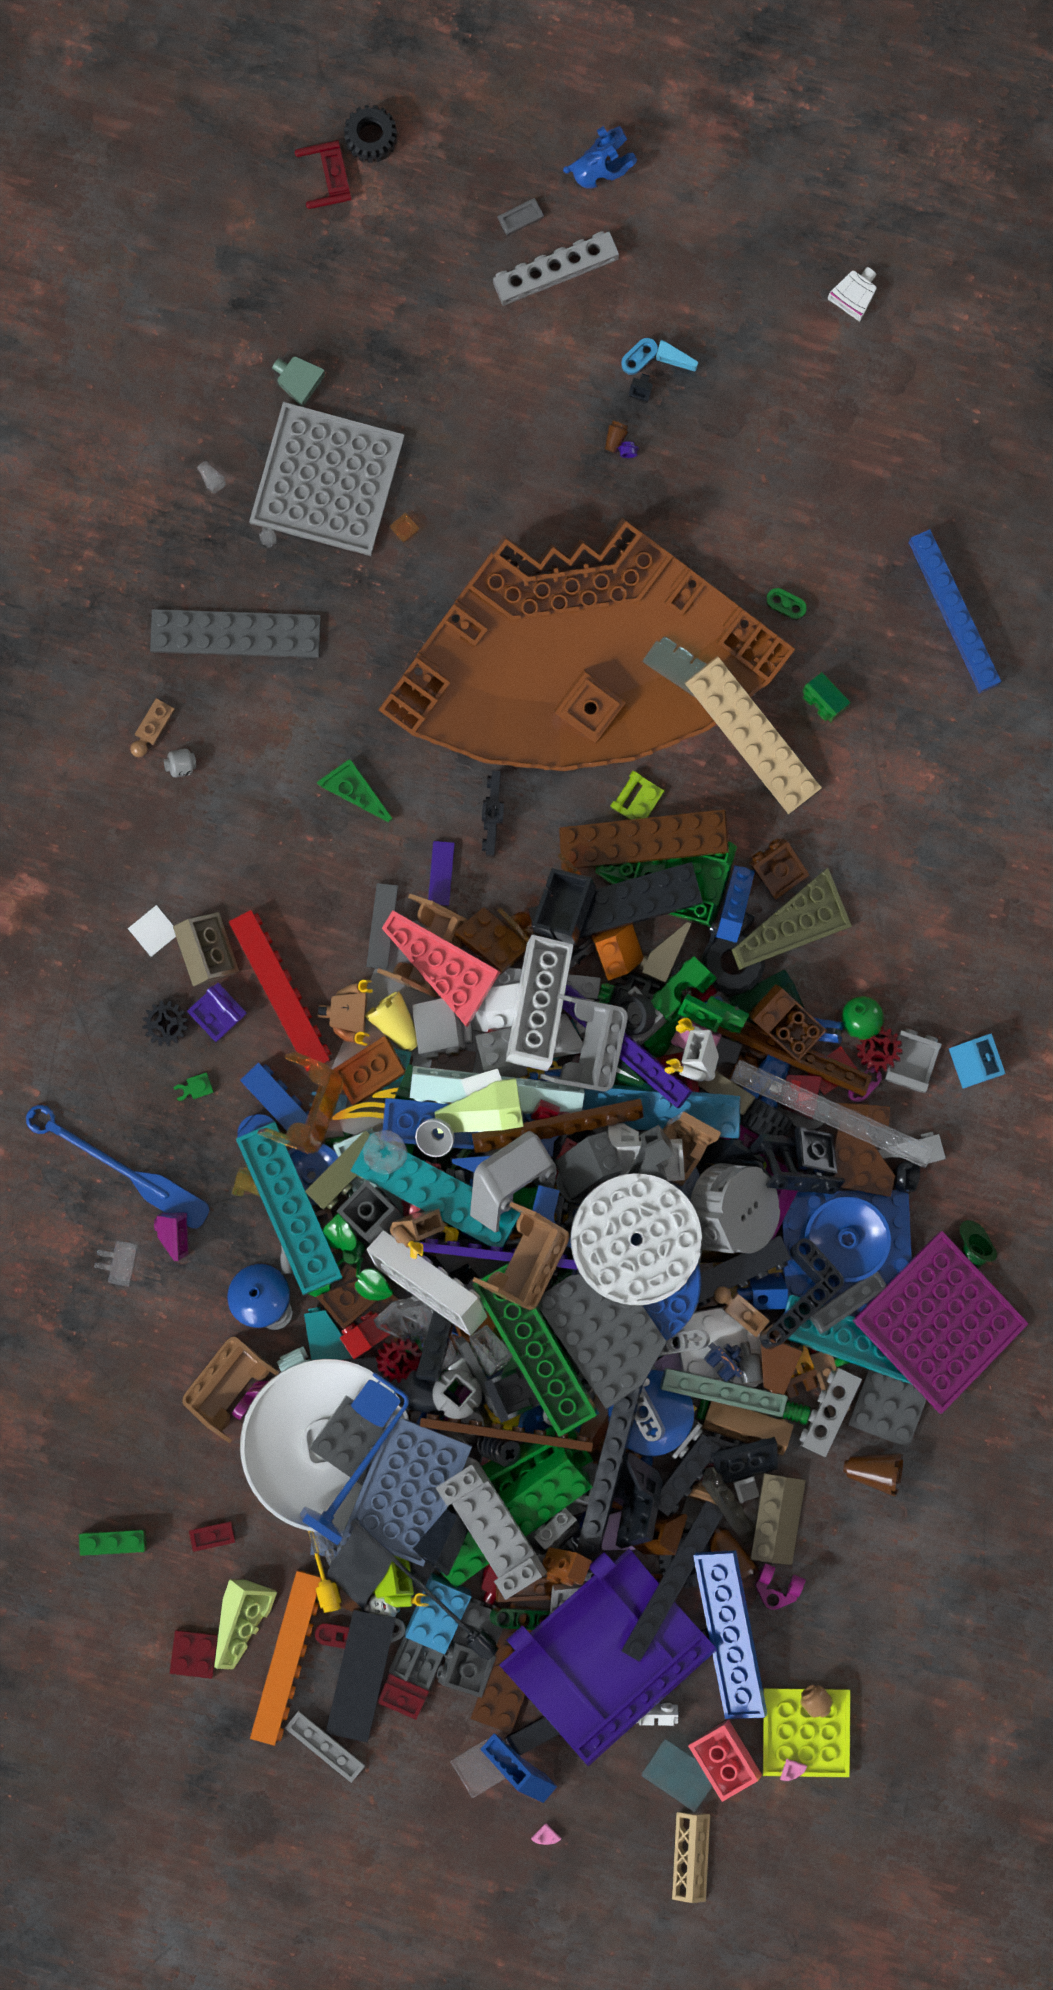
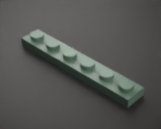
(723, 1392)

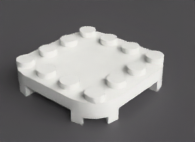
(721, 1330)

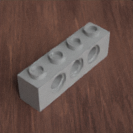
(822, 1444)

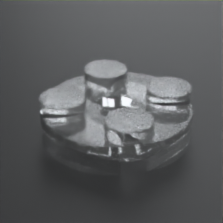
(391, 1162)

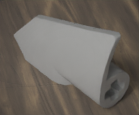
(358, 1125)

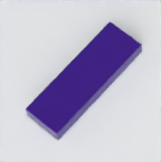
(441, 872)

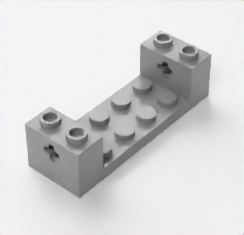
(493, 1529)

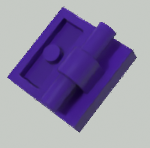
(217, 1012)

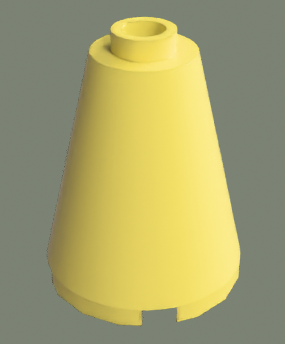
(394, 1021)

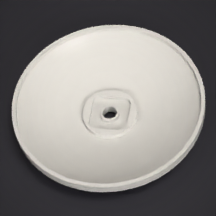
(282, 1428)

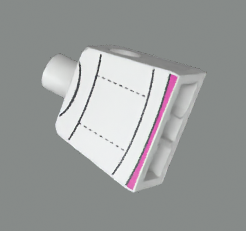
(854, 293)

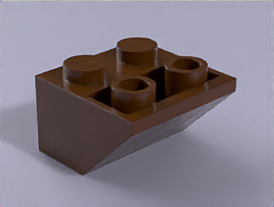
(666, 1535)

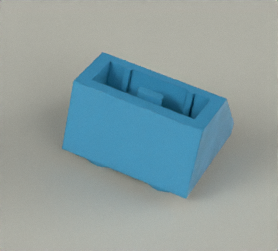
(977, 1061)

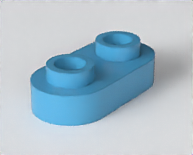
(638, 356)

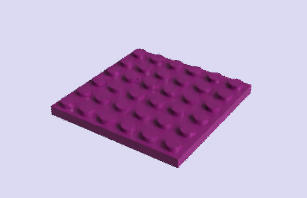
(940, 1322)

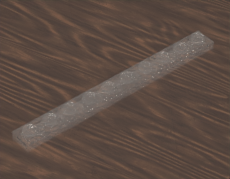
(832, 1113)

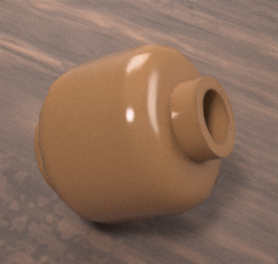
(816, 1701)

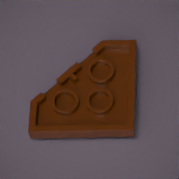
(862, 1166)

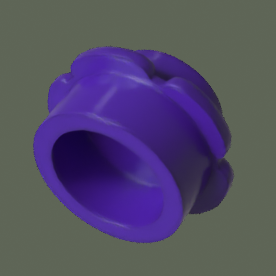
(628, 450)

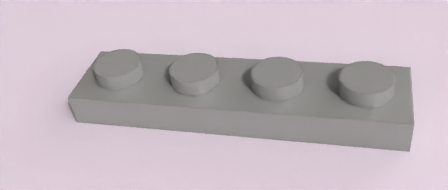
(325, 1746)

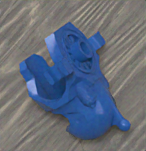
(594, 163)

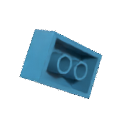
(431, 1624)

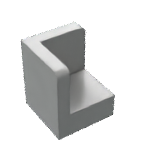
(746, 1489)

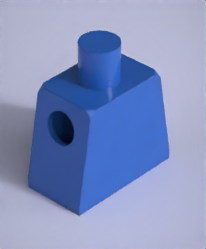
(766, 1292)

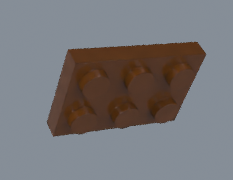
(491, 940)

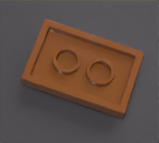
(370, 1070)

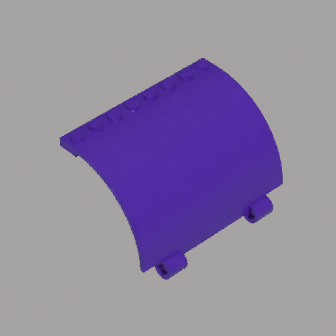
(576, 1662)

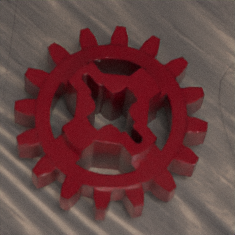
(873, 1055)
(392, 1355)

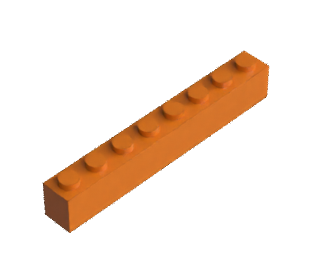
(285, 1659)

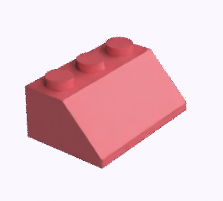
(725, 1760)

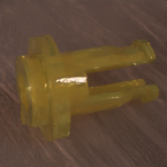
(244, 1182)

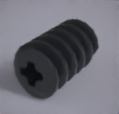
(499, 1450)

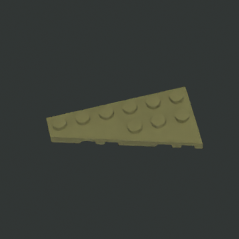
(803, 919)

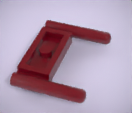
(333, 170)

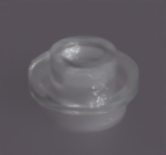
(267, 537)

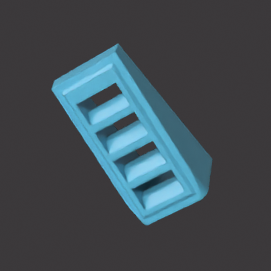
(671, 355)

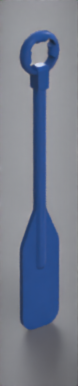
(153, 1187)

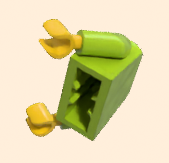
(397, 1587)

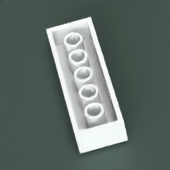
(537, 1004)
(428, 1283)

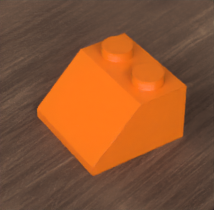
(618, 951)

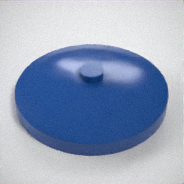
(851, 1236)
(675, 1413)

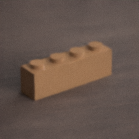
(747, 1425)

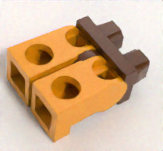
(803, 1372)

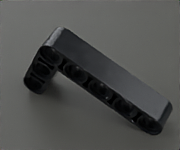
(807, 1300)

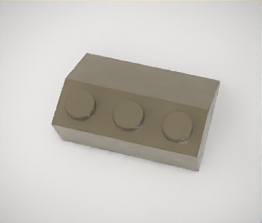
(205, 948)

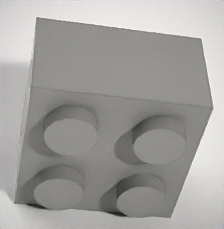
(493, 1052)

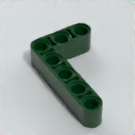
(512, 1617)

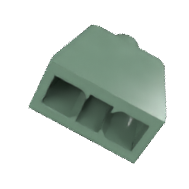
(298, 378)

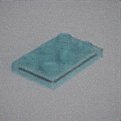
(678, 1775)

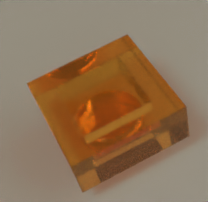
(404, 527)

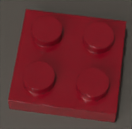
(193, 1654)

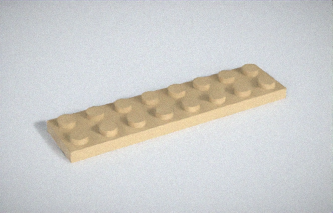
(752, 735)

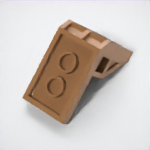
(694, 1137)

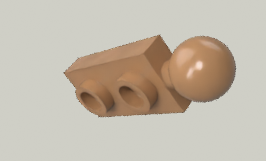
(151, 727)
(741, 1311)

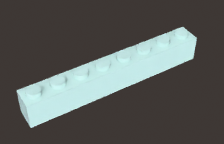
(447, 1087)

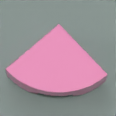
(792, 1770)
(546, 1836)

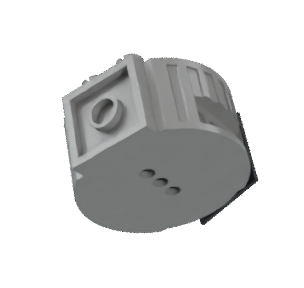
(736, 1207)

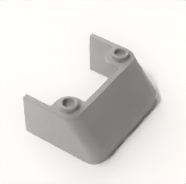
(600, 1046)
(506, 1173)

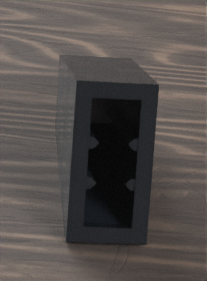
(442, 1542)

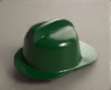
(977, 1244)

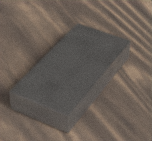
(520, 217)

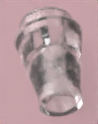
(212, 478)

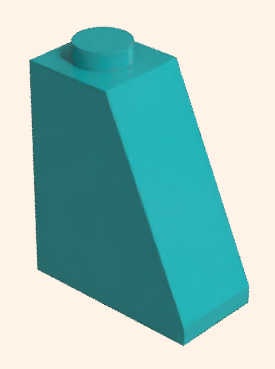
(324, 1336)

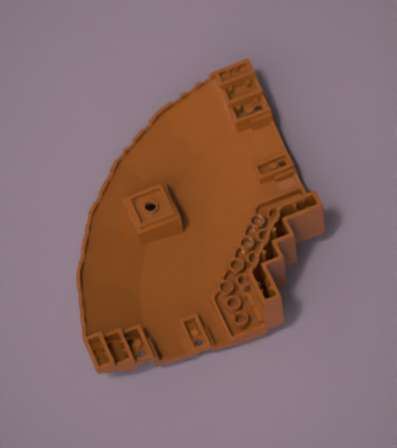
(571, 633)

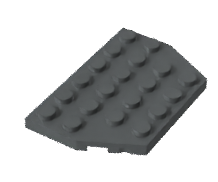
(606, 1339)

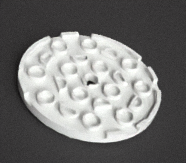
(604, 1233)

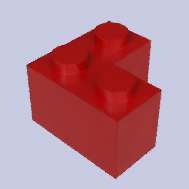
(363, 1336)

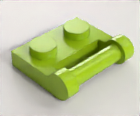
(644, 800)

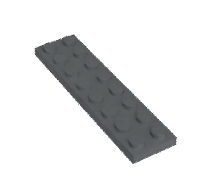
(235, 633)

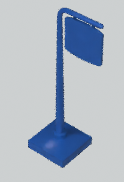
(375, 1405)

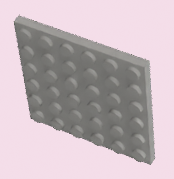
(327, 479)

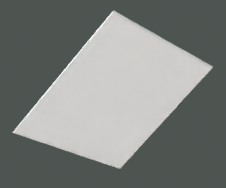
(153, 930)

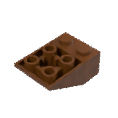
(787, 1022)

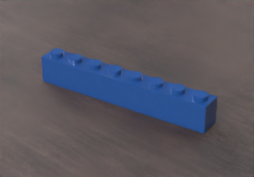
(954, 611)

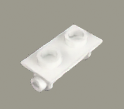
(666, 1714)

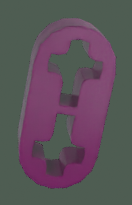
(872, 1086)

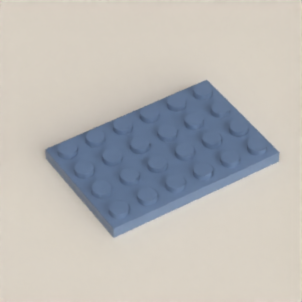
(400, 1488)

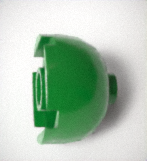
(862, 1017)

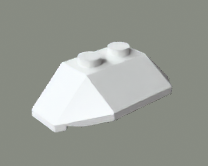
(497, 1008)

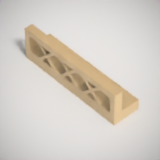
(695, 1858)

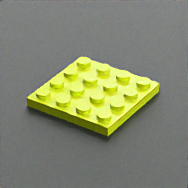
(795, 1735)

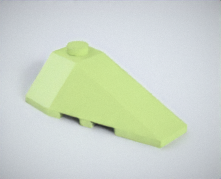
(485, 1110)
(241, 1612)

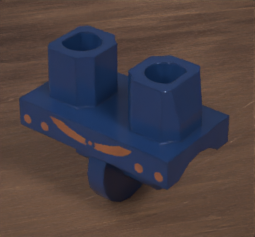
(729, 1369)

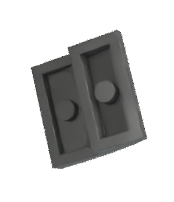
(416, 1663)

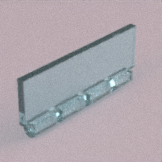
(673, 665)

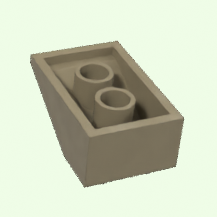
(663, 957)

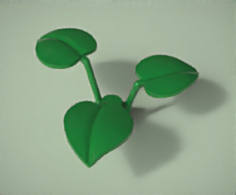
(370, 1282)

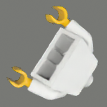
(699, 1055)

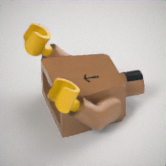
(348, 1012)
(419, 1226)

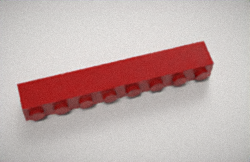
(278, 987)

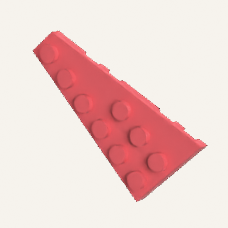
(450, 971)

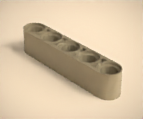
(721, 1085)

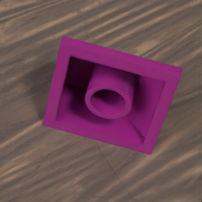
(173, 1233)

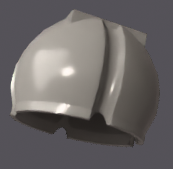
(449, 1407)

